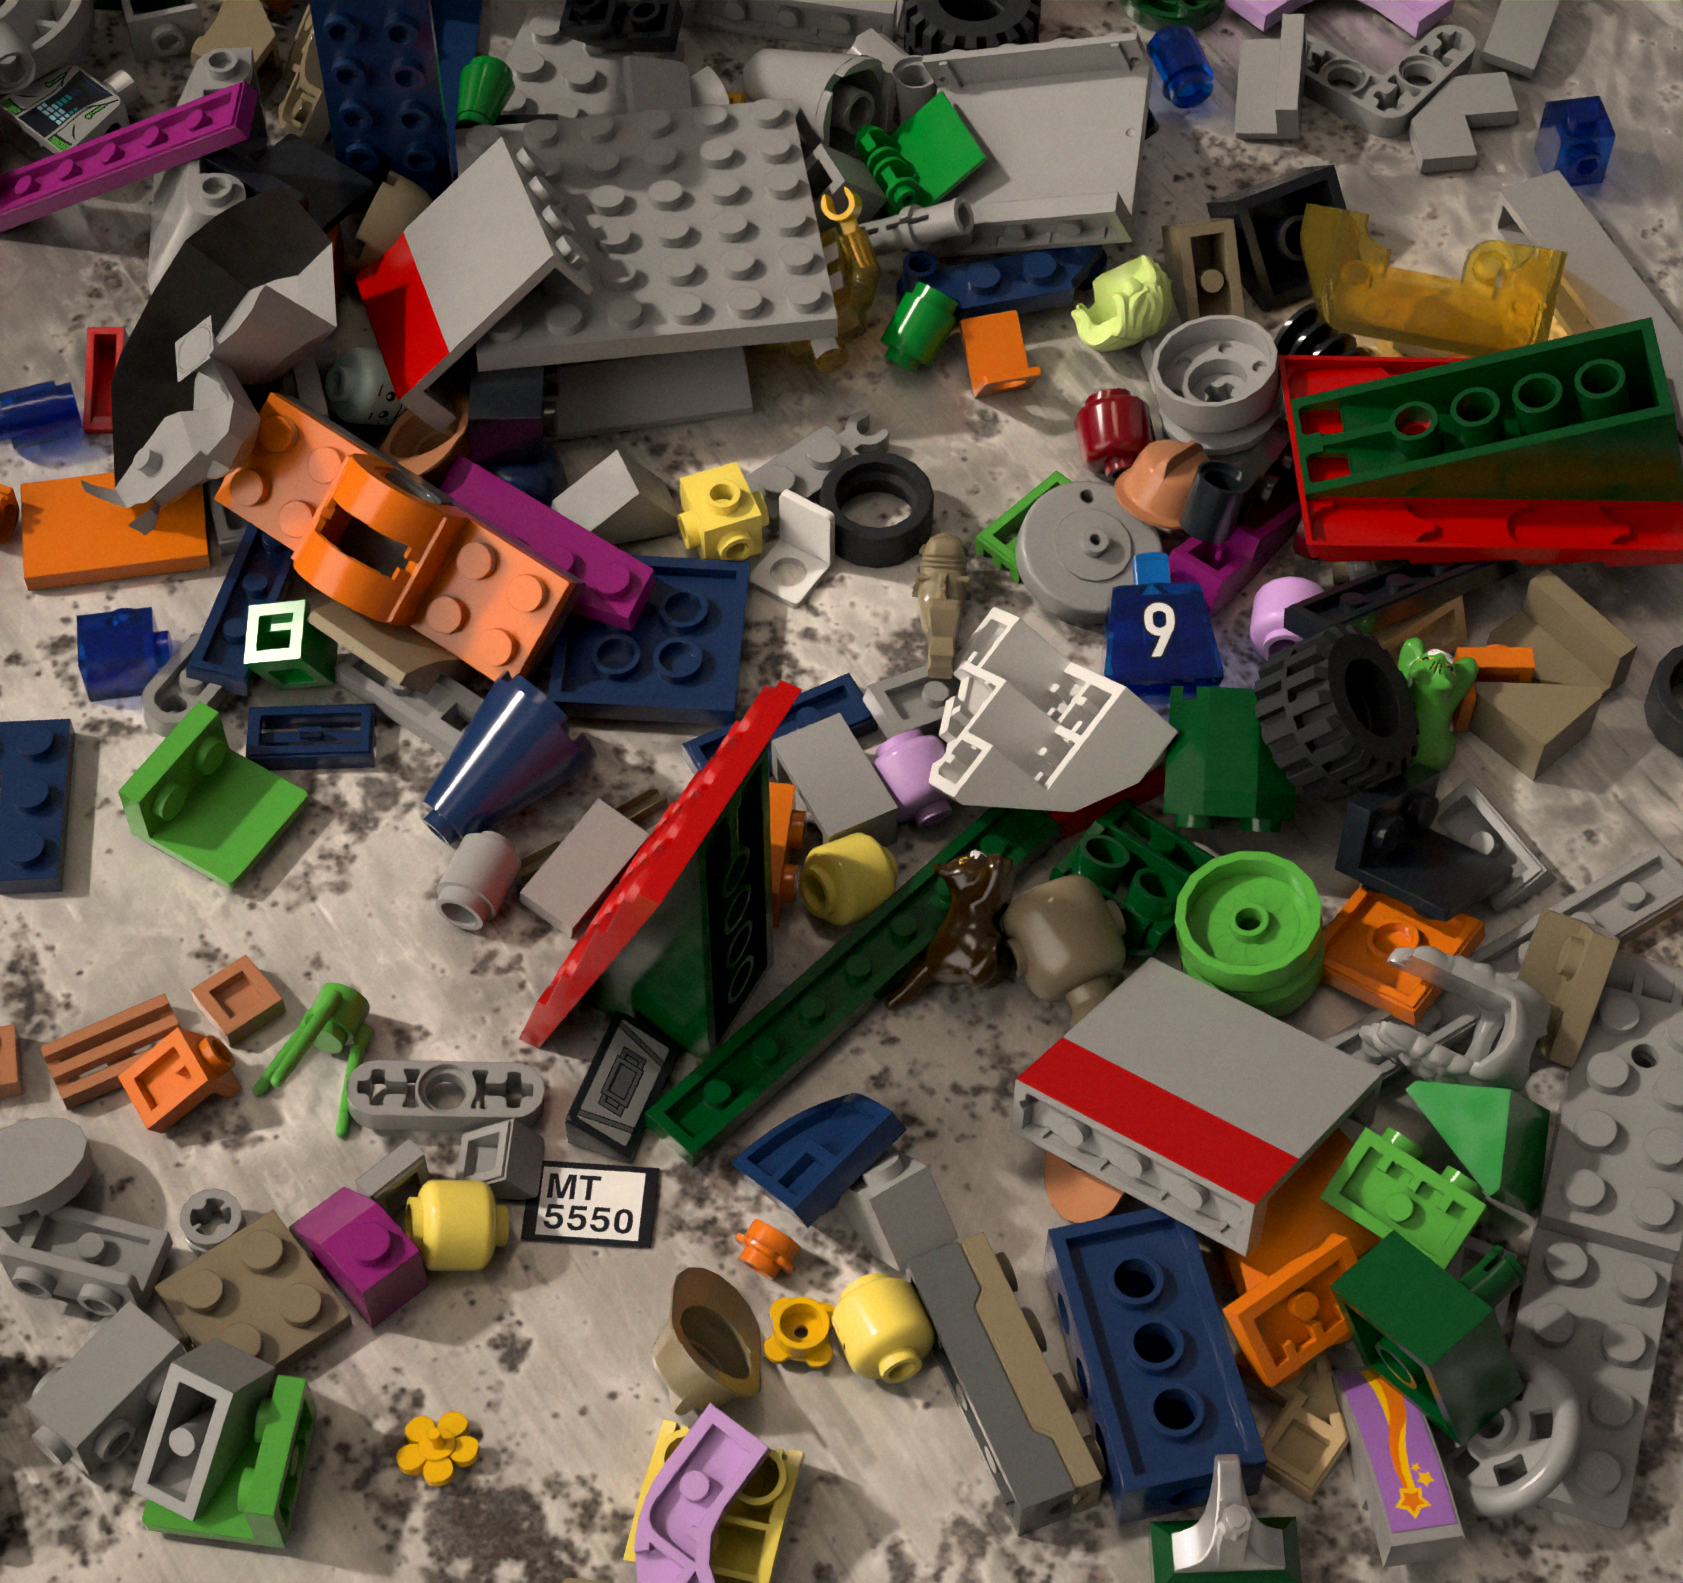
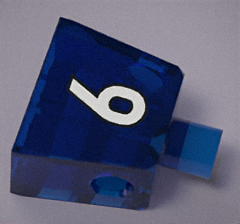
(1159, 633)

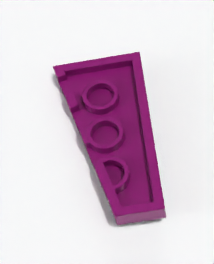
(615, 580)

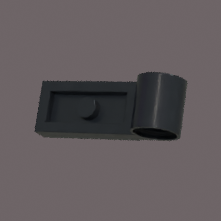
(1227, 495)

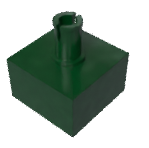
(1434, 1333)

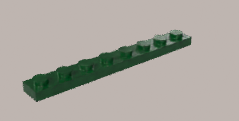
(832, 993)

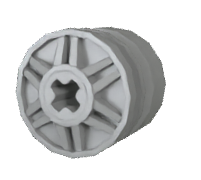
(1218, 385)

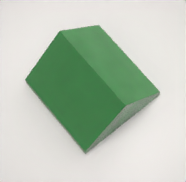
(1494, 1136)

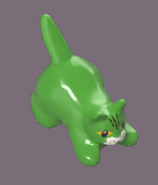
(1437, 691)

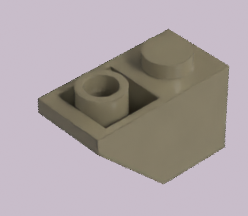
(244, 25)

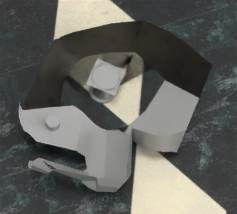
(212, 345)

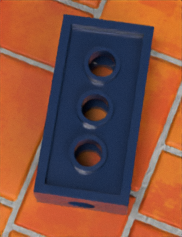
(1128, 1398)

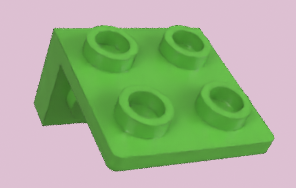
(209, 801)
(1391, 1189)
(263, 1484)

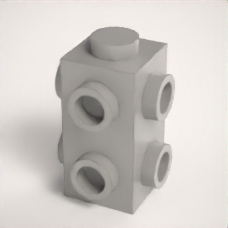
(104, 1390)

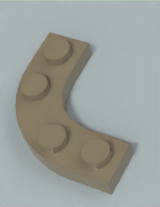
(305, 105)

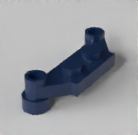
(1009, 282)

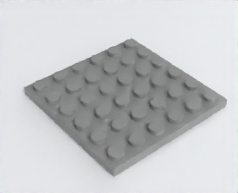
(689, 233)

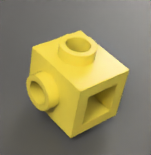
(721, 514)

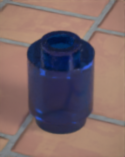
(1180, 66)
(38, 414)

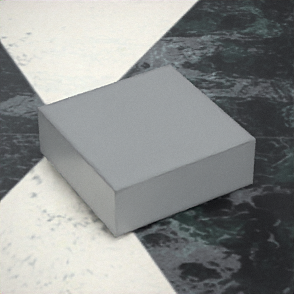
(395, 1178)

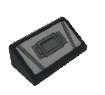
(620, 1087)

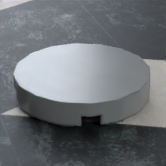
(41, 1167)

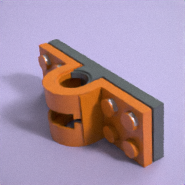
(398, 543)

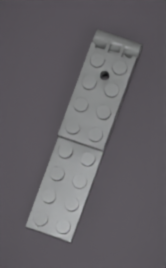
(1609, 1232)

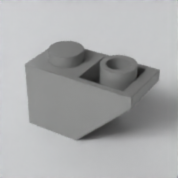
(897, 1210)

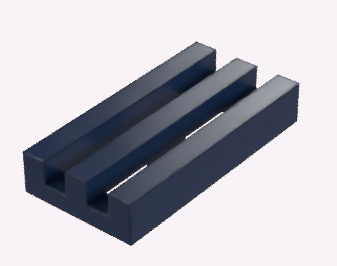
(311, 745)

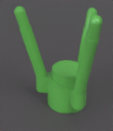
(329, 1025)

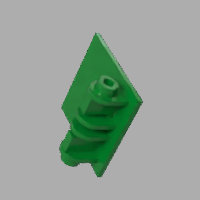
(920, 157)

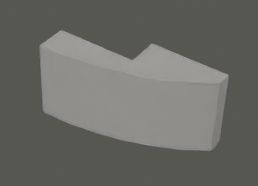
(1519, 34)

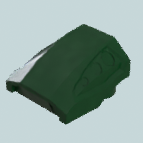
(1138, 868)

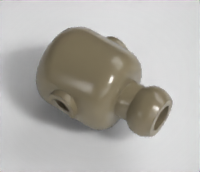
(1066, 942)

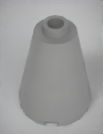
(828, 93)

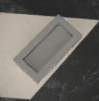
(583, 868)

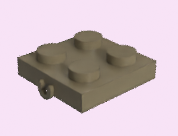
(256, 1296)

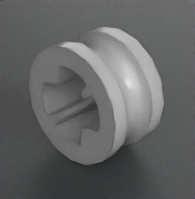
(199, 1211)

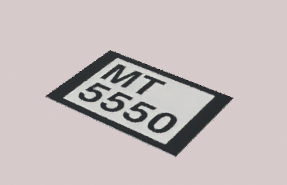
(593, 1205)

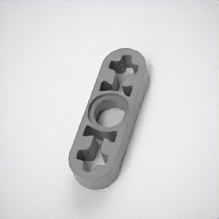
(426, 1074)

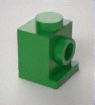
(287, 647)

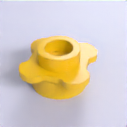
(797, 1313)

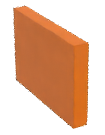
(88, 540)

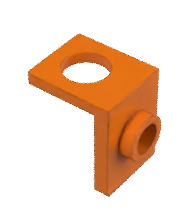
(996, 354)

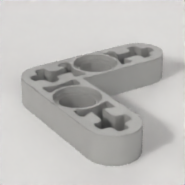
(1374, 93)

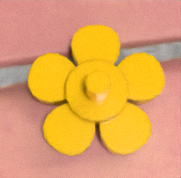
(437, 1449)

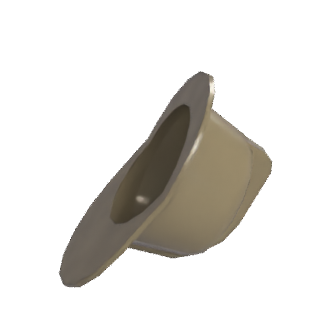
(708, 1343)

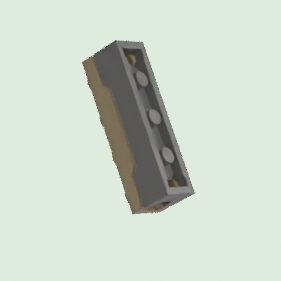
(1005, 1386)

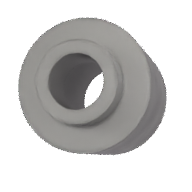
(477, 880)

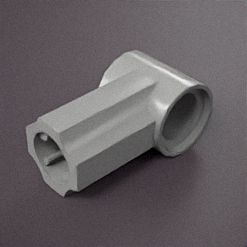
(911, 78)

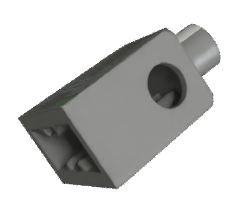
(65, 111)

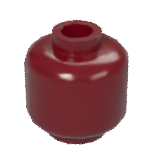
(1113, 431)

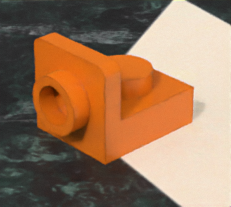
(178, 1077)

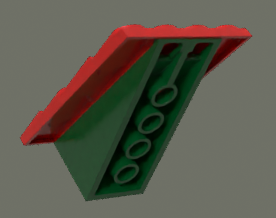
(1492, 455)
(694, 909)

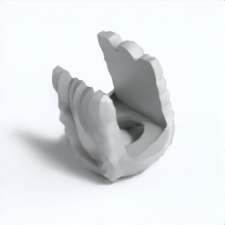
(1503, 1040)

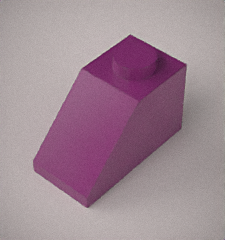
(362, 1253)

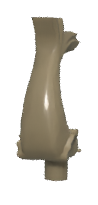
(941, 599)

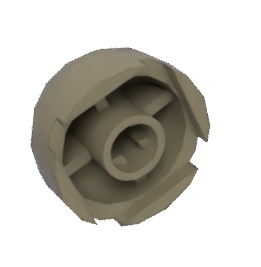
(391, 211)

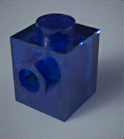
(1575, 140)
(120, 652)

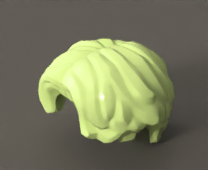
(1127, 306)

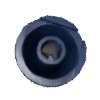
(504, 761)

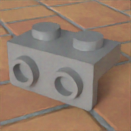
(87, 1259)

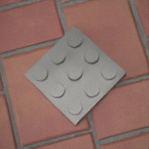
(565, 74)

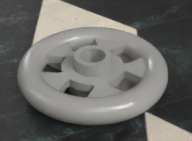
(1517, 1444)

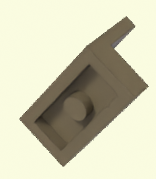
(1567, 637)

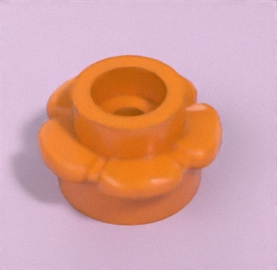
(767, 1250)

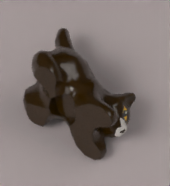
(969, 939)

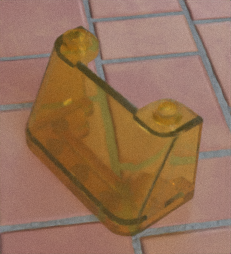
(1496, 306)

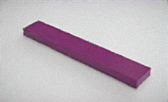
(127, 155)

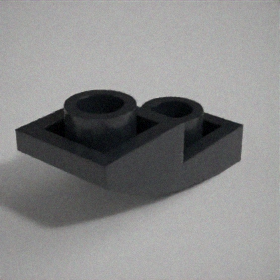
(623, 24)

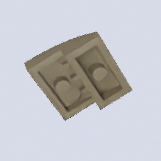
(391, 649)

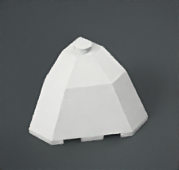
(1039, 726)

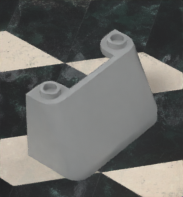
(187, 194)

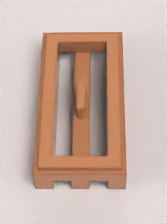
(107, 1043)

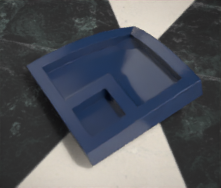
(819, 1154)

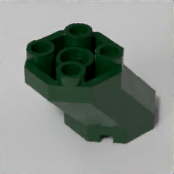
(1222, 764)

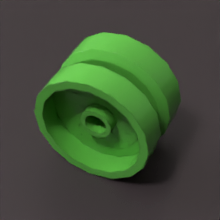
(1253, 930)

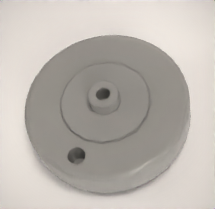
(1079, 548)

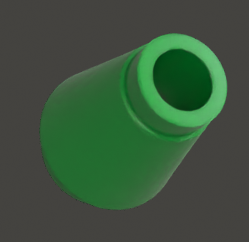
(483, 91)

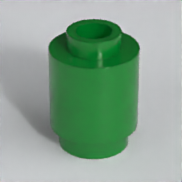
(919, 328)

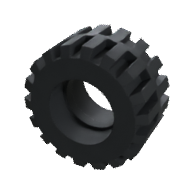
(969, 24)
(1337, 713)

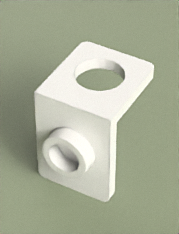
(805, 540)

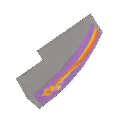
(1397, 1471)

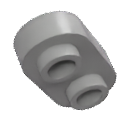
(174, 691)

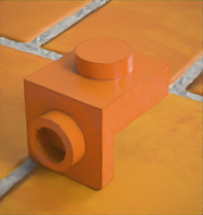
(1495, 664)

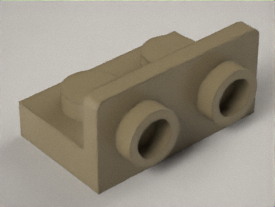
(1570, 967)

